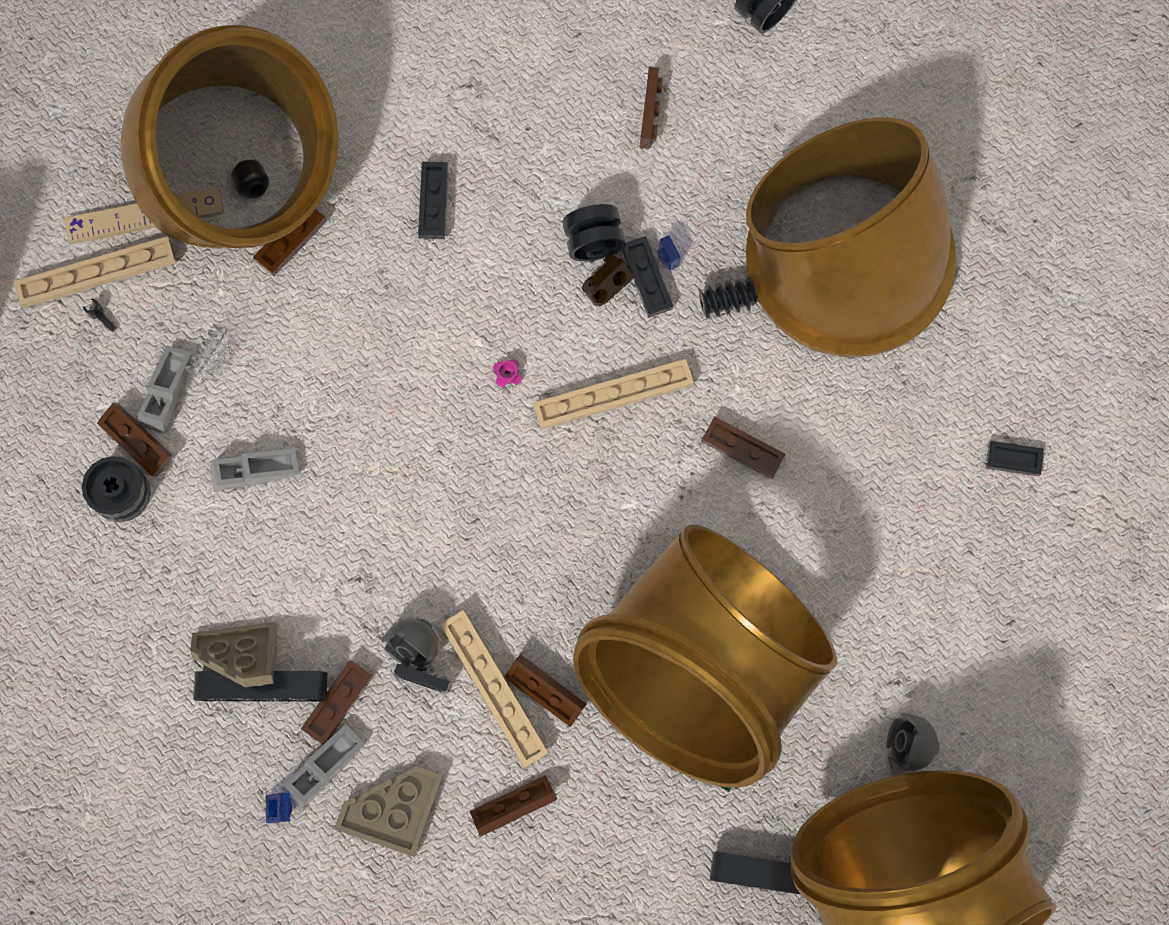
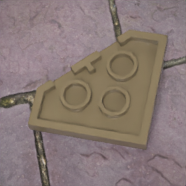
(238, 653)
(393, 811)

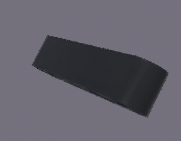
(287, 687)
(752, 872)

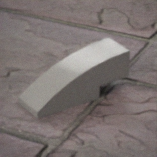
(164, 389)
(253, 468)
(323, 766)

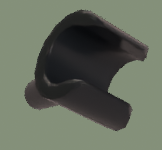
(97, 313)

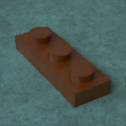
(651, 108)
(279, 252)
(134, 439)
(743, 447)
(545, 690)
(339, 701)
(513, 805)

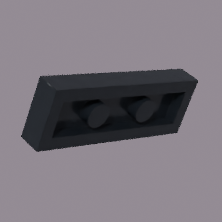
(433, 200)
(647, 277)

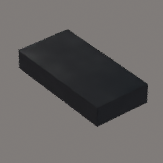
(1014, 458)
(422, 679)

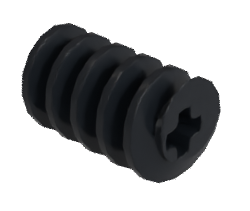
(727, 297)

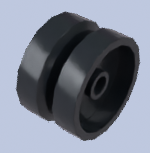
(763, 13)
(593, 232)
(103, 480)

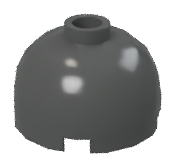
(412, 642)
(912, 743)

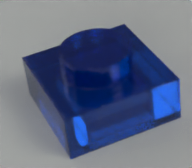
(668, 253)
(278, 808)

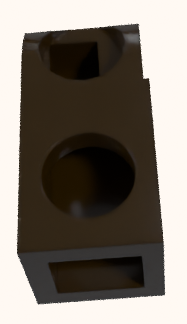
(607, 281)

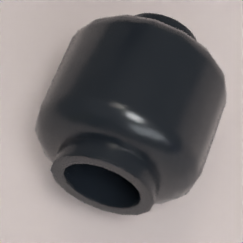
(250, 178)

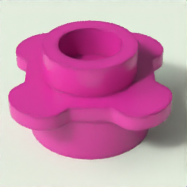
(511, 366)

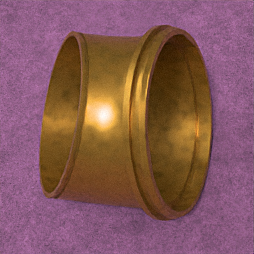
(245, 60)
(873, 281)
(705, 660)
(920, 854)

